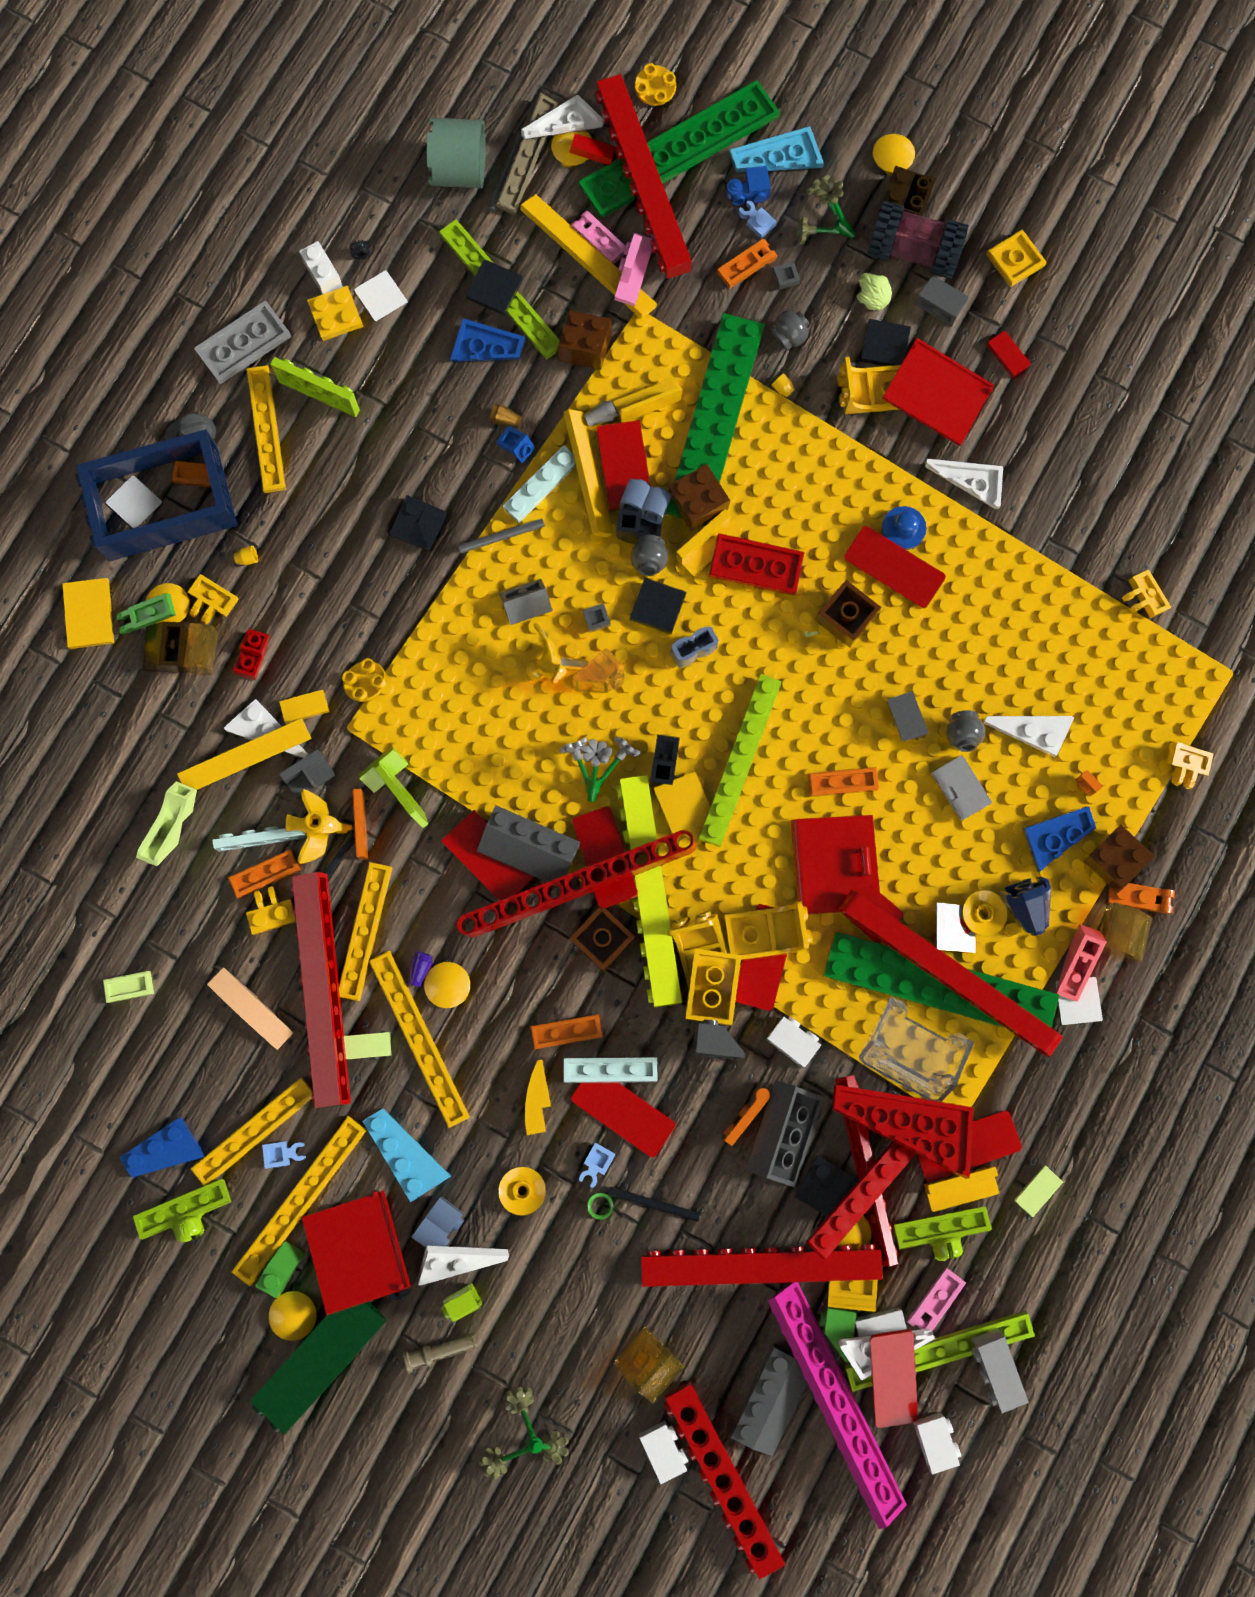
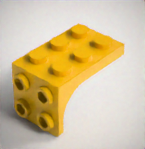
(864, 387)
(768, 931)
(699, 933)

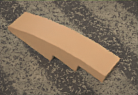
(250, 1008)

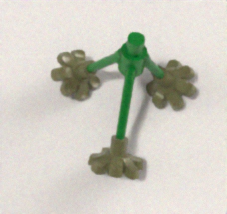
(828, 192)
(552, 1448)

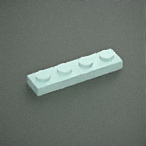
(540, 484)
(251, 838)
(609, 1070)

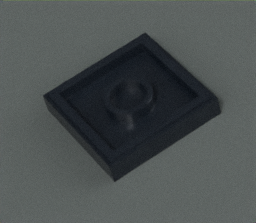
(494, 287)
(885, 343)
(658, 606)

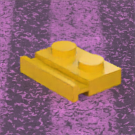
(853, 1295)

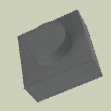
(786, 275)
(596, 618)

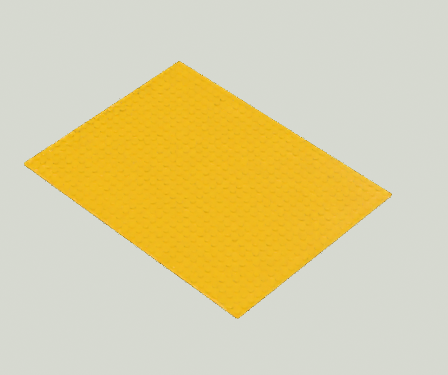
(996, 640)

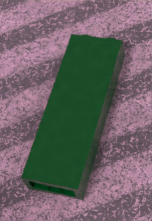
(316, 1364)

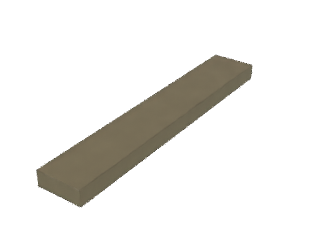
(524, 160)

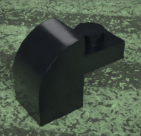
(632, 526)
(665, 759)

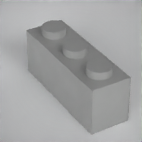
(998, 1370)

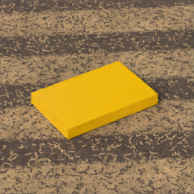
(88, 613)
(684, 806)

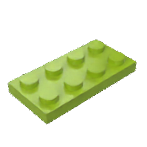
(315, 387)

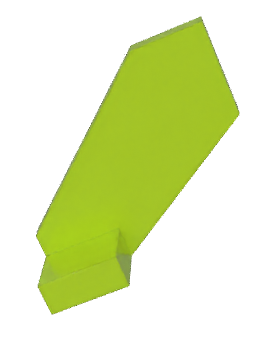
(383, 772)

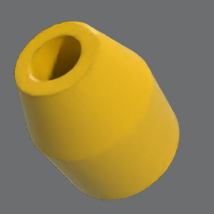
(783, 385)
(246, 556)

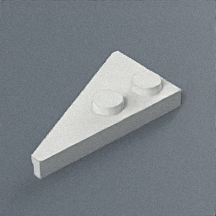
(568, 117)
(976, 479)
(256, 722)
(1040, 732)
(445, 1262)
(858, 1350)

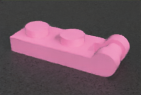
(599, 237)
(937, 1300)

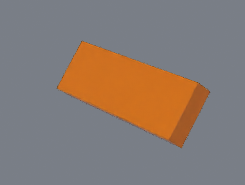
(843, 782)
(360, 824)
(264, 873)
(566, 1031)

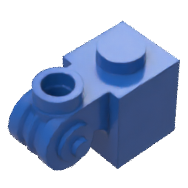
(755, 188)

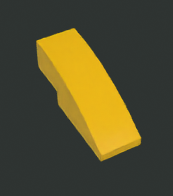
(536, 1099)

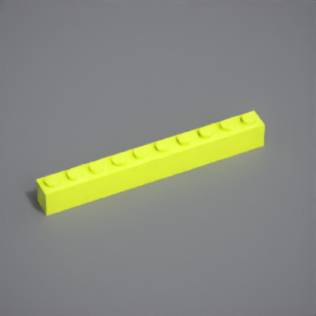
(651, 897)

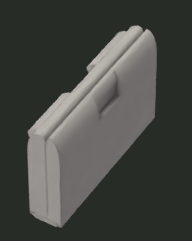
(961, 788)

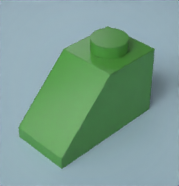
(280, 1269)
(838, 1325)

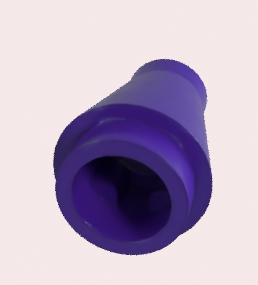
(419, 967)

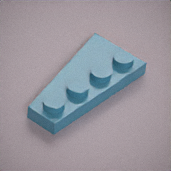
(780, 152)
(409, 1162)

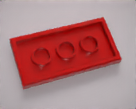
(756, 564)

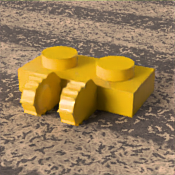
(1149, 594)
(213, 596)
(1189, 759)
(271, 916)

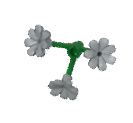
(597, 754)

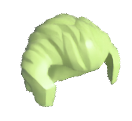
(875, 291)

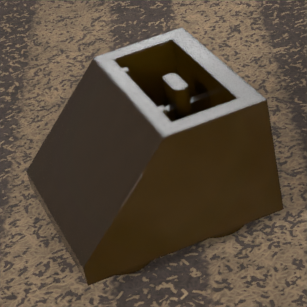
(909, 190)
(165, 647)

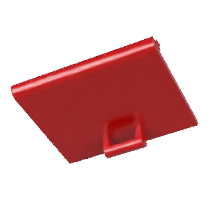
(938, 392)
(833, 859)
(356, 1252)

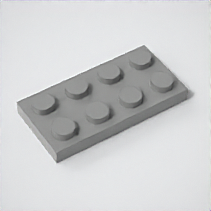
(242, 342)

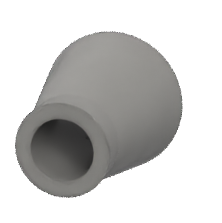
(601, 413)

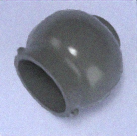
(790, 329)
(649, 555)
(965, 730)

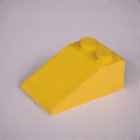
(713, 987)

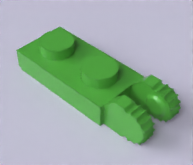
(147, 613)

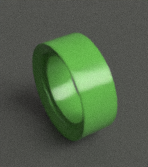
(604, 1215)

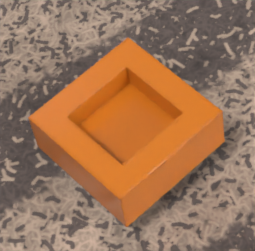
(1088, 783)

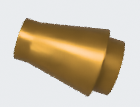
(504, 416)

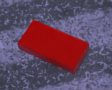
(592, 149)
(1008, 354)

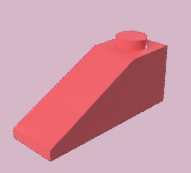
(1080, 961)

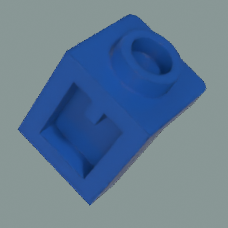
(515, 443)

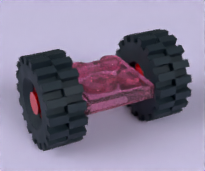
(918, 239)

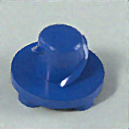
(904, 527)

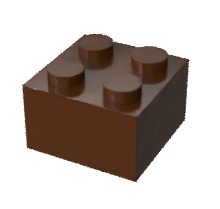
(585, 340)
(698, 497)
(848, 613)
(1119, 858)
(602, 938)

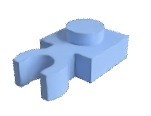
(758, 221)
(278, 1154)
(598, 1161)

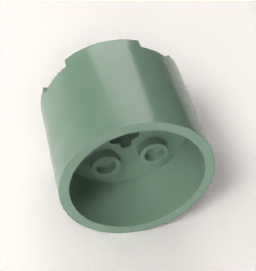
(456, 152)

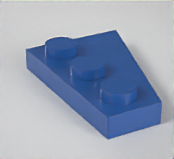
(485, 343)
(1054, 836)
(163, 1149)

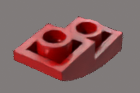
(252, 654)

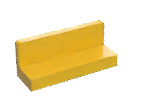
(647, 400)
(700, 549)
(958, 1190)

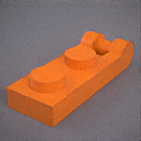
(746, 263)
(1142, 898)
(747, 1114)

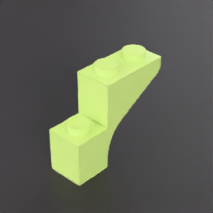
(167, 827)

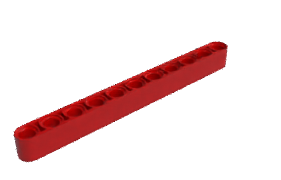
(565, 882)
(950, 973)

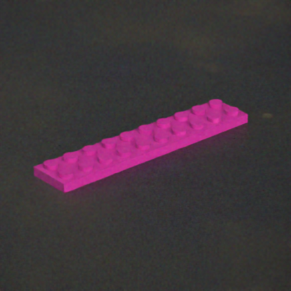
(837, 1404)

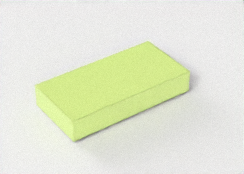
(128, 987)
(367, 1045)
(1038, 1191)

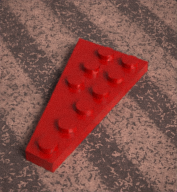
(924, 1126)

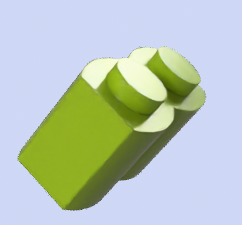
(461, 1303)

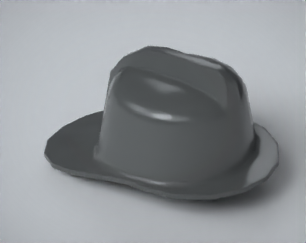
(189, 424)

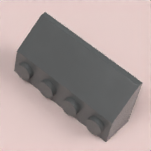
(527, 845)
(715, 1042)
(784, 1133)
(769, 1402)

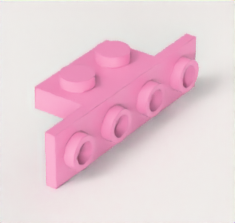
(633, 269)

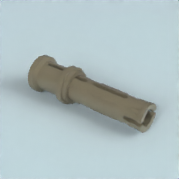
(429, 1355)

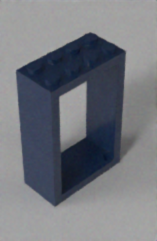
(165, 531)

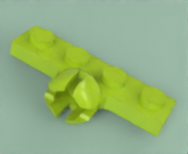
(183, 1213)
(943, 1231)

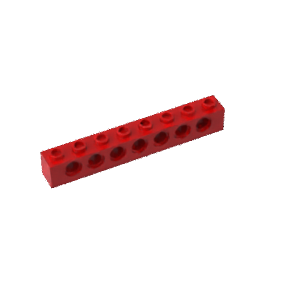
(769, 1558)

